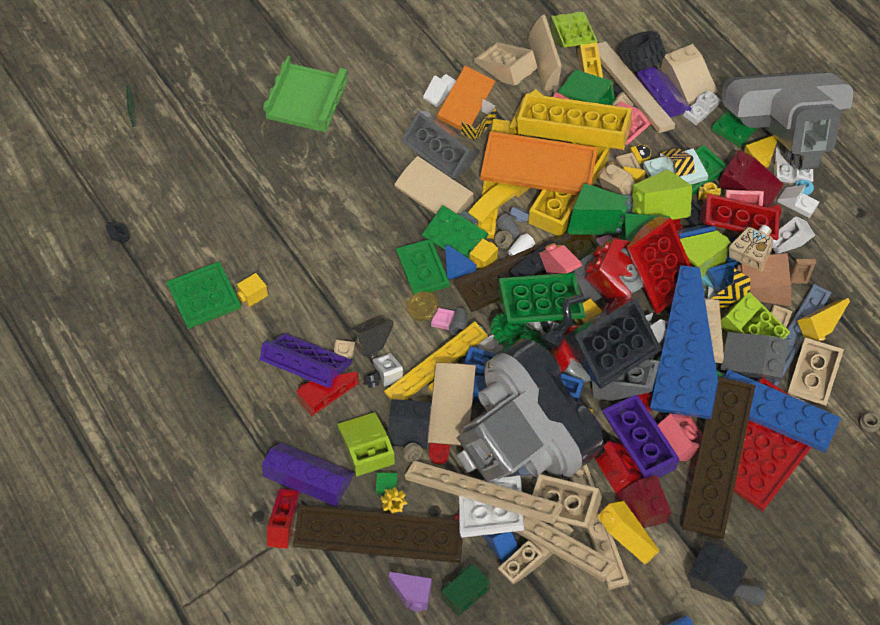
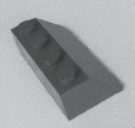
(439, 144)

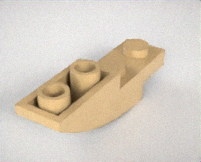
(529, 557)

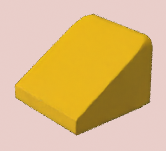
(637, 174)

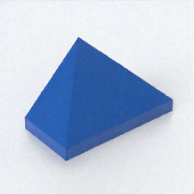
(457, 264)

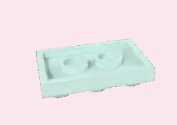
(661, 164)

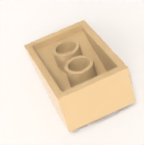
(507, 62)
(688, 73)
(815, 371)

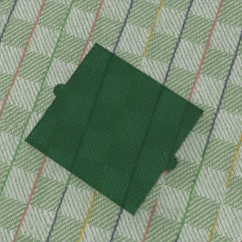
(130, 105)

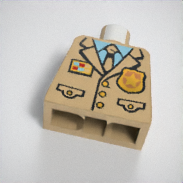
(752, 247)

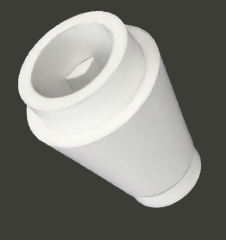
(522, 243)

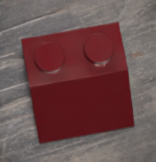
(646, 501)

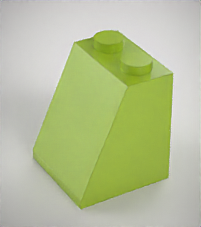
(663, 196)
(706, 250)

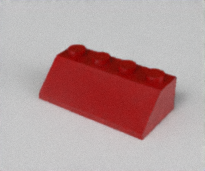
(738, 215)

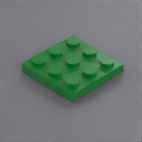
(203, 295)

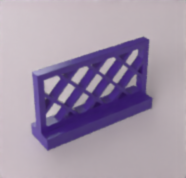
(296, 362)

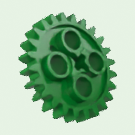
(509, 333)

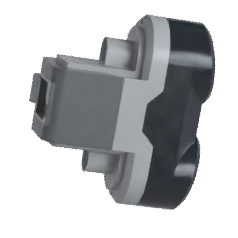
(528, 419)

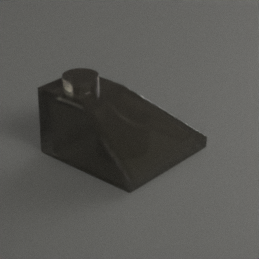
(371, 335)

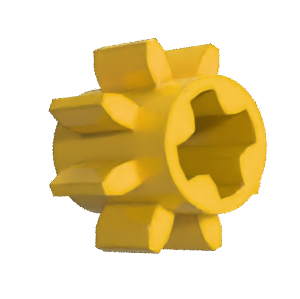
(708, 188)
(391, 495)

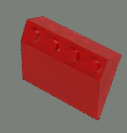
(658, 258)

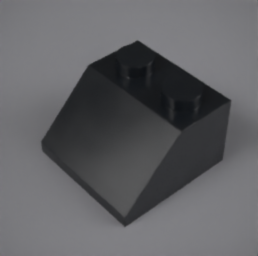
(409, 423)
(716, 572)

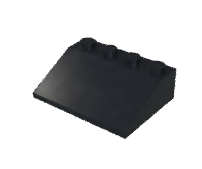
(613, 342)

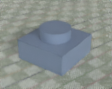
(520, 214)

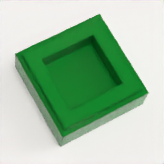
(386, 481)

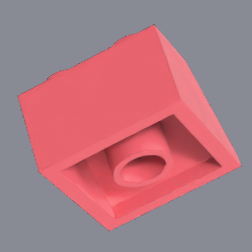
(682, 435)

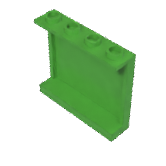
(305, 96)

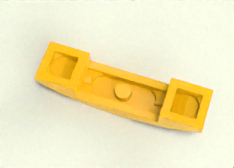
(493, 199)

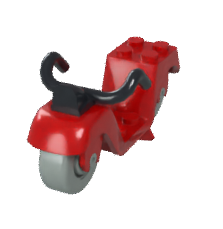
(614, 279)

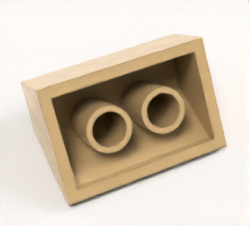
(578, 501)

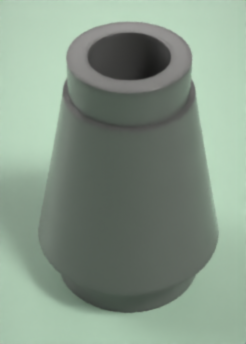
(507, 223)
(458, 322)
(751, 593)

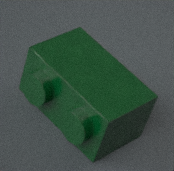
(465, 589)

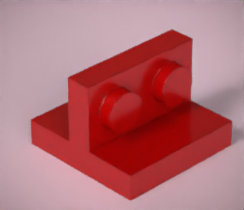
(618, 466)

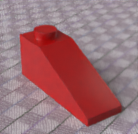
(316, 397)
(282, 519)

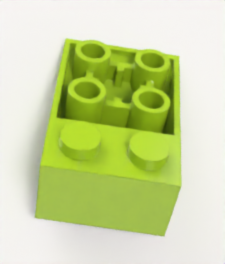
(572, 30)
(752, 317)
(366, 444)

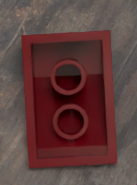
(749, 174)

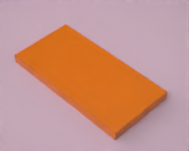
(538, 163)

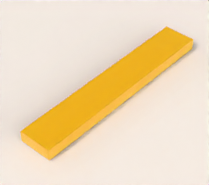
(425, 371)

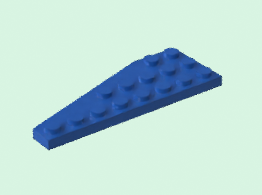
(687, 365)

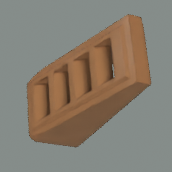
(801, 270)

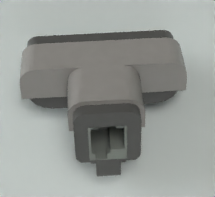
(794, 108)

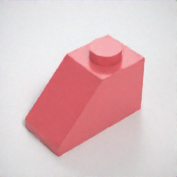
(558, 259)

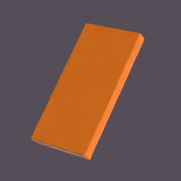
(465, 98)

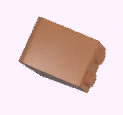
(773, 283)

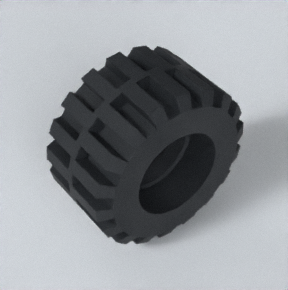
(642, 50)

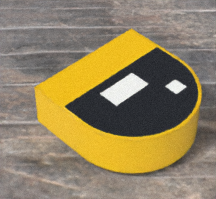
(641, 152)

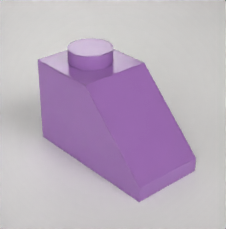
(412, 590)

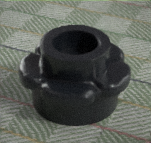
(371, 379)

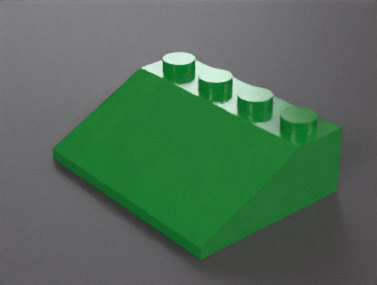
(538, 298)

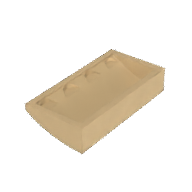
(545, 54)
(433, 188)
(451, 402)

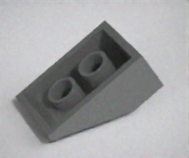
(755, 355)
(634, 382)

